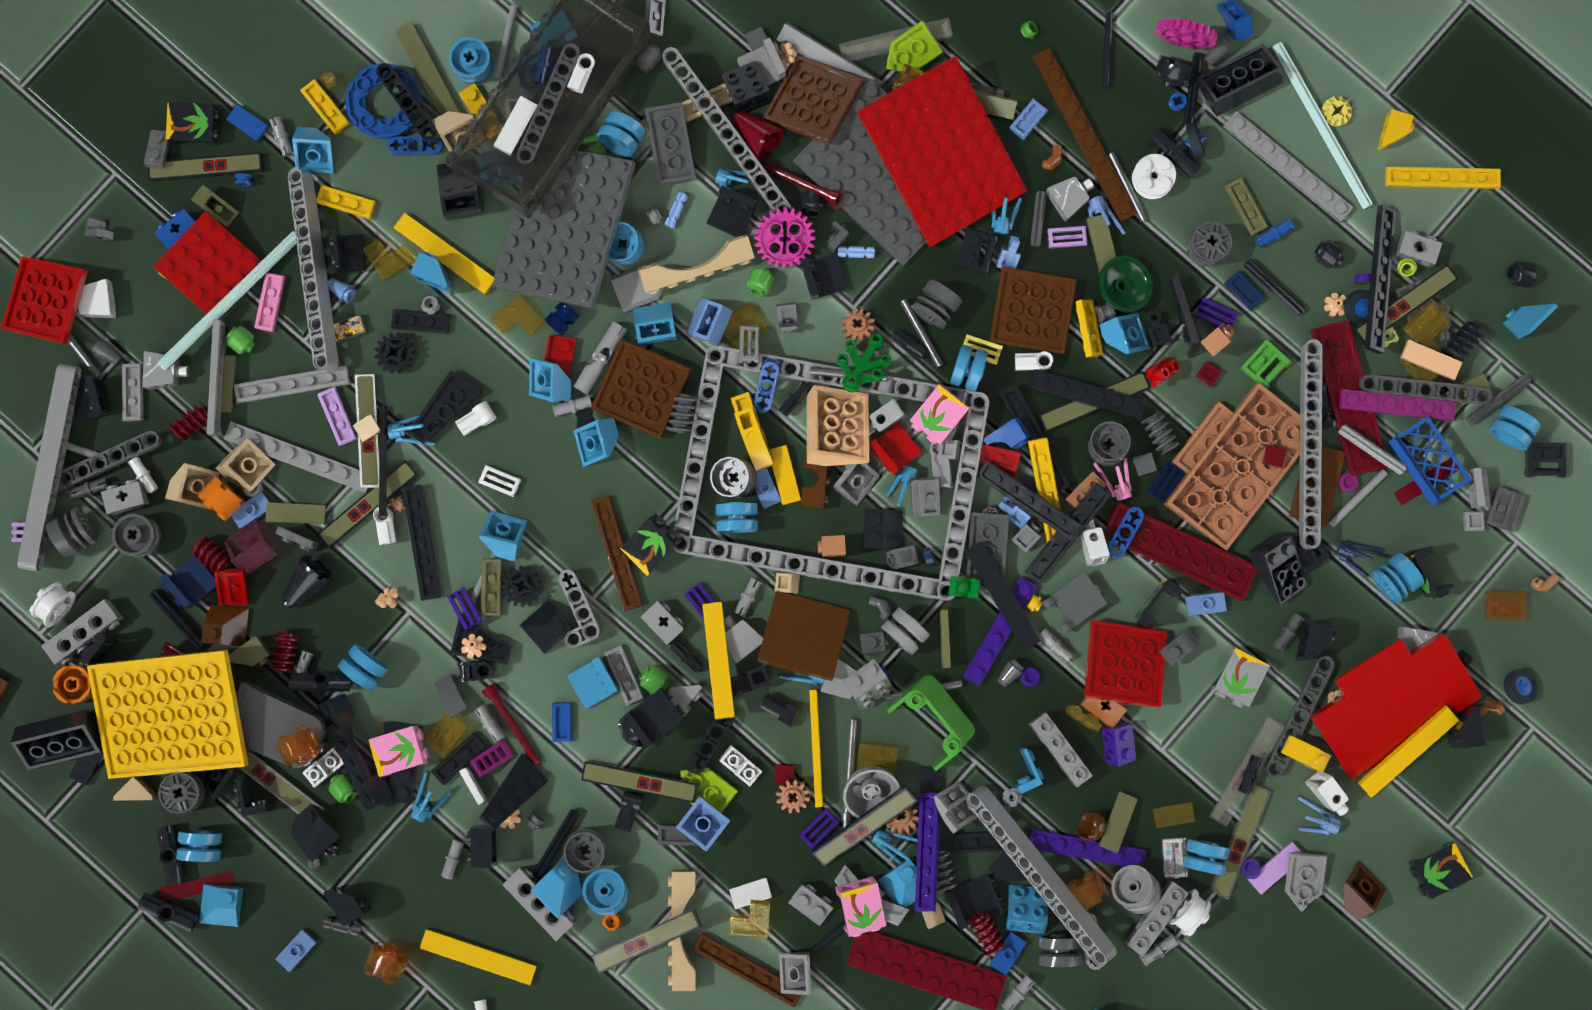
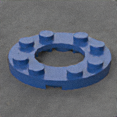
(357, 109)

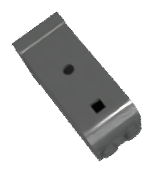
(269, 717)

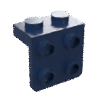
(189, 583)

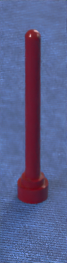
(832, 196)
(492, 693)

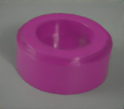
(1348, 483)

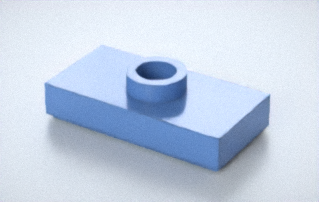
(1028, 119)
(765, 489)
(250, 510)
(1205, 604)
(296, 950)

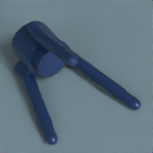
(1347, 550)

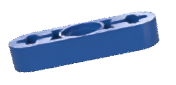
(401, 150)
(760, 391)
(1136, 522)

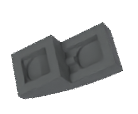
(450, 696)

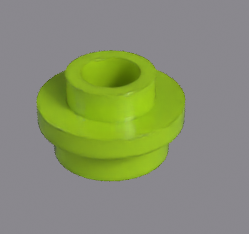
(1407, 272)

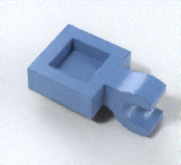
(1009, 257)
(1016, 513)

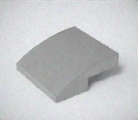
(954, 807)

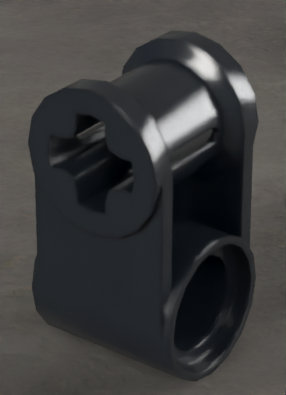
(472, 671)

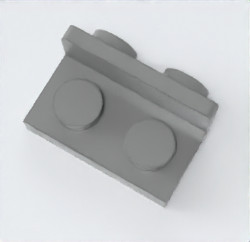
(1478, 488)
(811, 904)

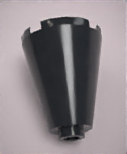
(306, 581)

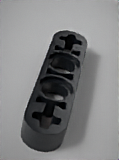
(714, 742)

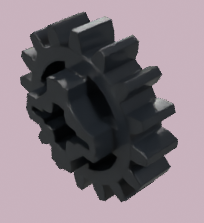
(388, 356)
(517, 598)

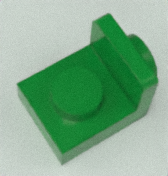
(964, 587)

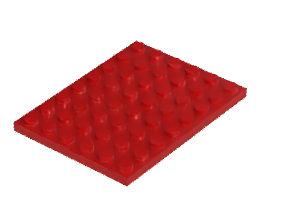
(941, 151)

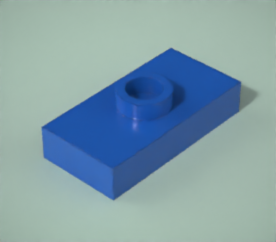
(1008, 954)

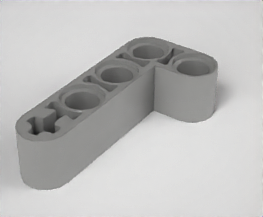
(576, 606)

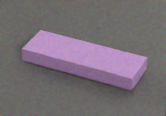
(337, 416)
(1274, 869)

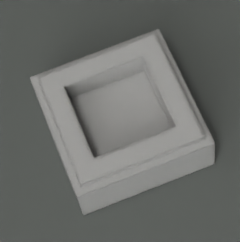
(1473, 521)

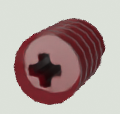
(190, 422)
(210, 555)
(284, 652)
(988, 932)

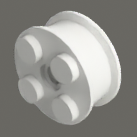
(1158, 166)
(52, 604)
(1191, 913)

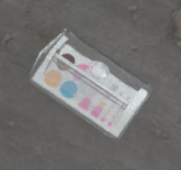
(1173, 855)

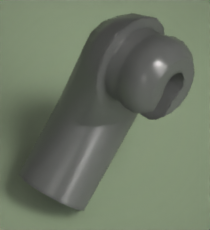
(883, 606)

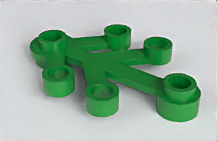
(863, 364)

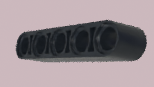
(402, 97)

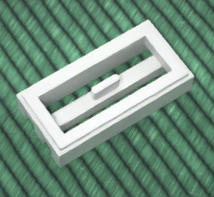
(514, 487)
(473, 785)

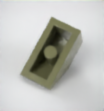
(214, 205)
(251, 653)

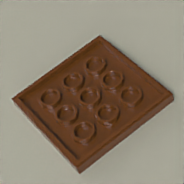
(813, 99)
(1032, 310)
(640, 388)
(803, 636)

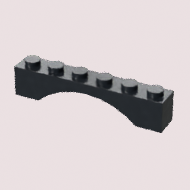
(338, 719)

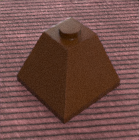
(225, 625)
(1362, 892)

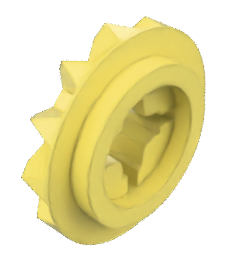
(1337, 120)

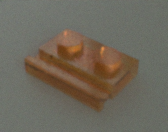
(1505, 605)

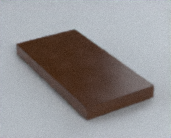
(1330, 472)

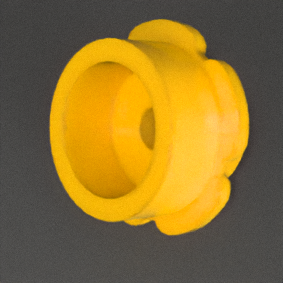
(1034, 603)

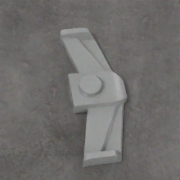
(941, 456)
(892, 912)

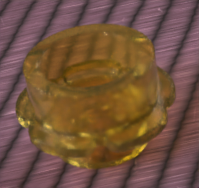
(328, 79)

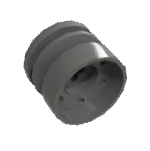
(1201, 251)
(934, 307)
(1118, 438)
(71, 532)
(193, 792)
(587, 861)

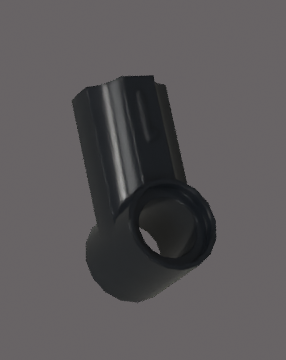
(783, 711)
(630, 807)

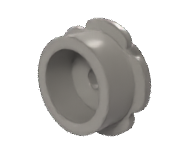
(653, 216)
(430, 300)
(1011, 792)

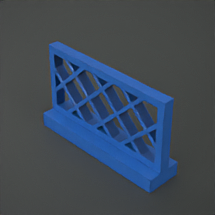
(1418, 473)

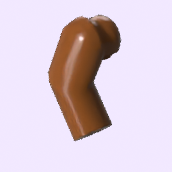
(1055, 160)
(1493, 706)

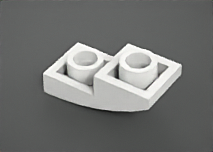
(740, 765)
(324, 767)

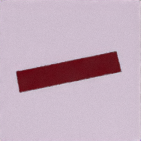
(1412, 490)
(194, 887)

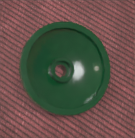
(1133, 279)

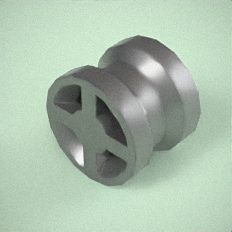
(1104, 313)

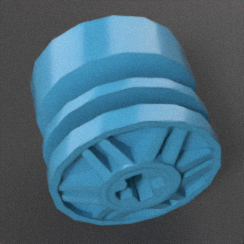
(634, 243)
(1397, 578)

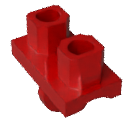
(1162, 371)

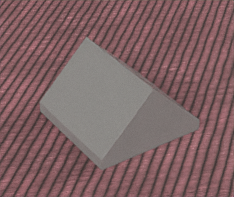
(856, 482)
(795, 973)

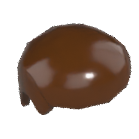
(1091, 826)

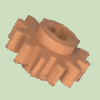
(858, 318)
(794, 802)
(909, 816)

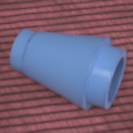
(342, 290)

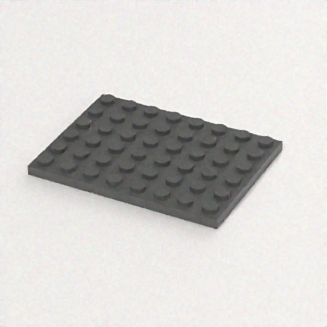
(866, 186)
(570, 236)

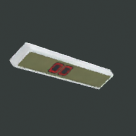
(368, 449)

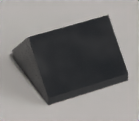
(219, 780)

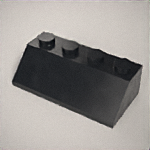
(1240, 79)
(56, 739)

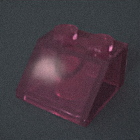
(250, 548)

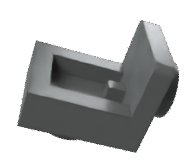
(787, 317)

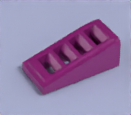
(474, 762)

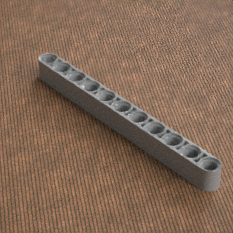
(735, 140)
(313, 270)
(1307, 453)
(48, 467)
(1041, 876)

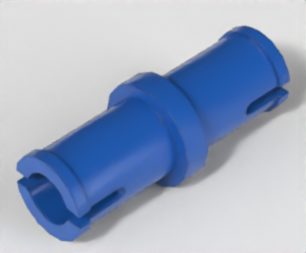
(1274, 233)

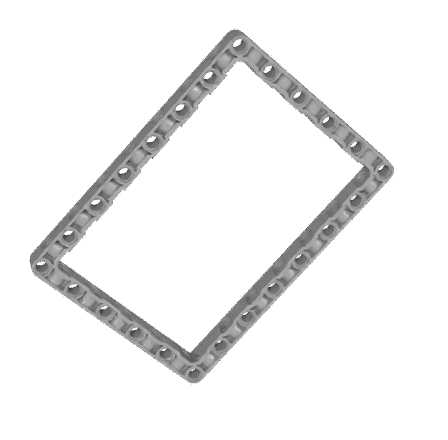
(814, 566)

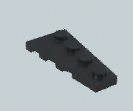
(1184, 316)
(446, 403)
(401, 782)
(514, 791)

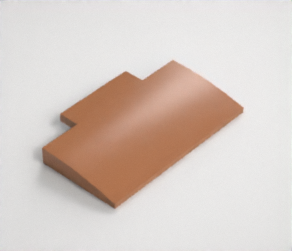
(1225, 465)

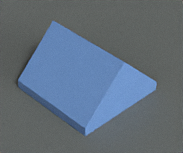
(703, 824)

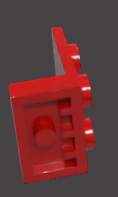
(895, 449)

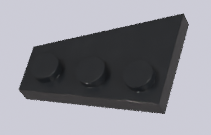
(496, 649)

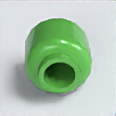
(760, 281)
(240, 340)
(653, 678)
(342, 788)

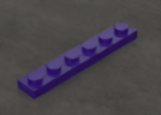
(996, 636)
(1085, 849)
(927, 854)

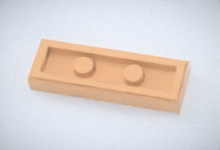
(1431, 360)

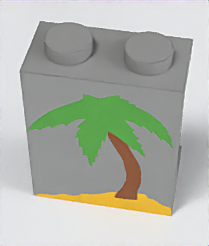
(1240, 678)

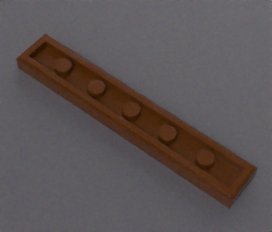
(617, 558)
(743, 967)

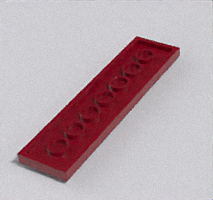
(1343, 371)
(1184, 554)
(926, 970)

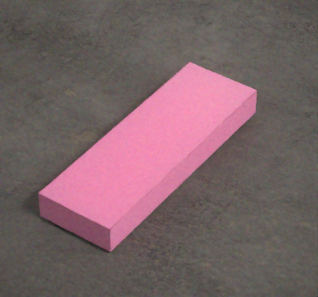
(270, 302)

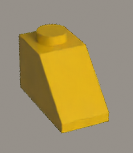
(1395, 128)
(1306, 754)

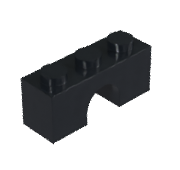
(749, 681)

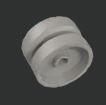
(907, 628)
(1136, 889)

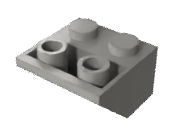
(685, 695)

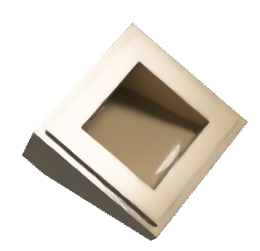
(366, 428)
(787, 583)
(934, 918)

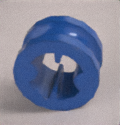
(1183, 100)
(243, 179)

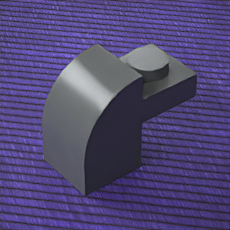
(1179, 646)

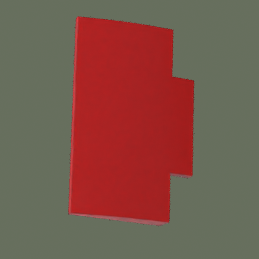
(1391, 699)

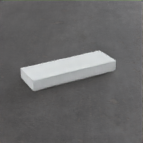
(515, 125)

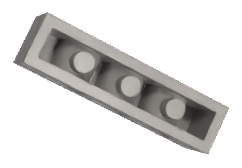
(56, 646)
(1060, 749)
(527, 900)
(1154, 921)

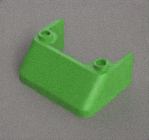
(930, 692)

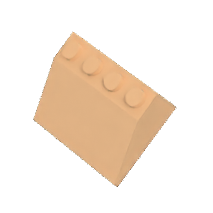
(837, 427)

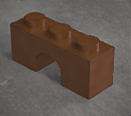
(815, 496)

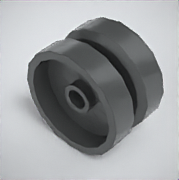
(139, 526)
(1059, 951)

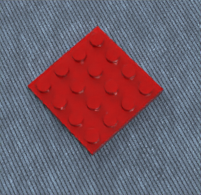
(206, 263)
(44, 300)
(1125, 664)

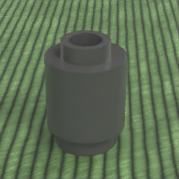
(649, 58)

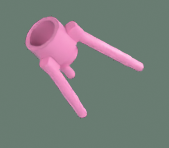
(1121, 490)

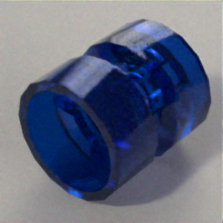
(561, 318)

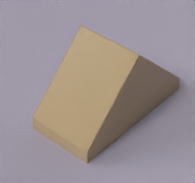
(135, 790)

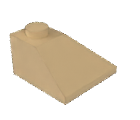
(451, 127)
(245, 466)
(188, 484)

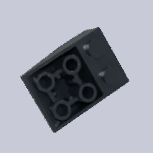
(457, 194)
(1279, 566)

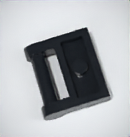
(971, 249)
(1546, 454)
(1307, 557)
(99, 649)

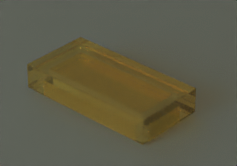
(1173, 815)

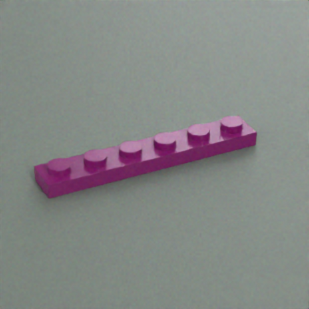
(1397, 405)

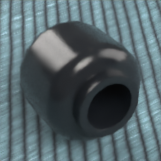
(812, 203)
(1329, 254)
(1521, 274)

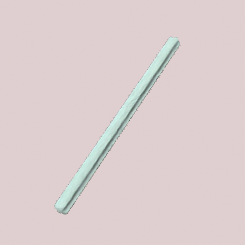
(1322, 125)
(232, 297)

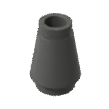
(1217, 52)
(106, 352)
(1011, 671)

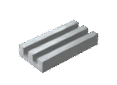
(749, 358)

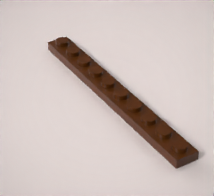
(1084, 135)

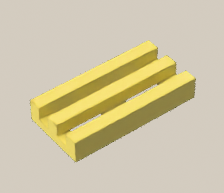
(985, 343)

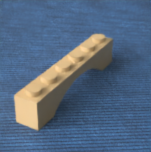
(733, 252)
(683, 971)

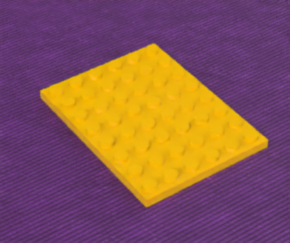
(168, 714)

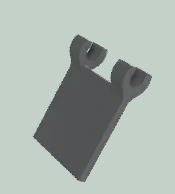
(1077, 601)

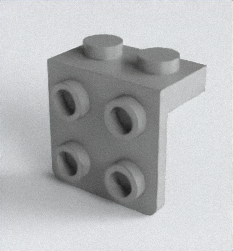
(768, 61)
(868, 685)

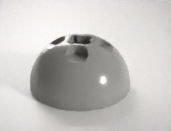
(868, 788)

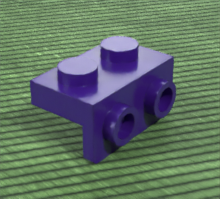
(1119, 744)

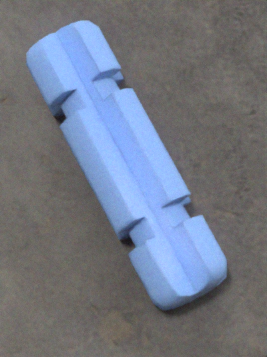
(676, 210)
(854, 251)

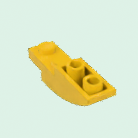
(751, 431)

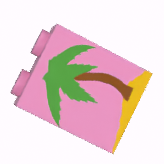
(939, 414)
(398, 750)
(861, 906)

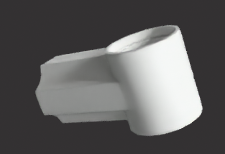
(580, 75)
(1030, 361)
(480, 416)
(385, 527)

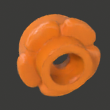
(611, 926)

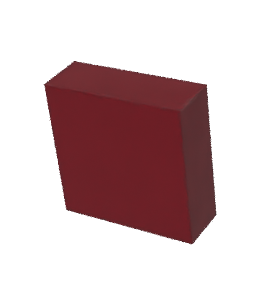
(1208, 374)
(1274, 456)
(784, 772)

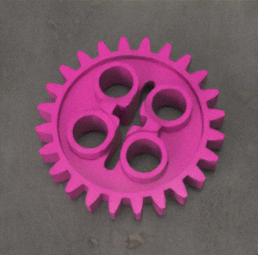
(1186, 33)
(767, 237)

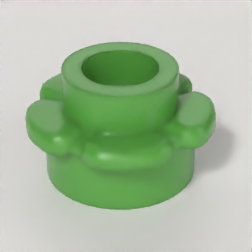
(1029, 29)

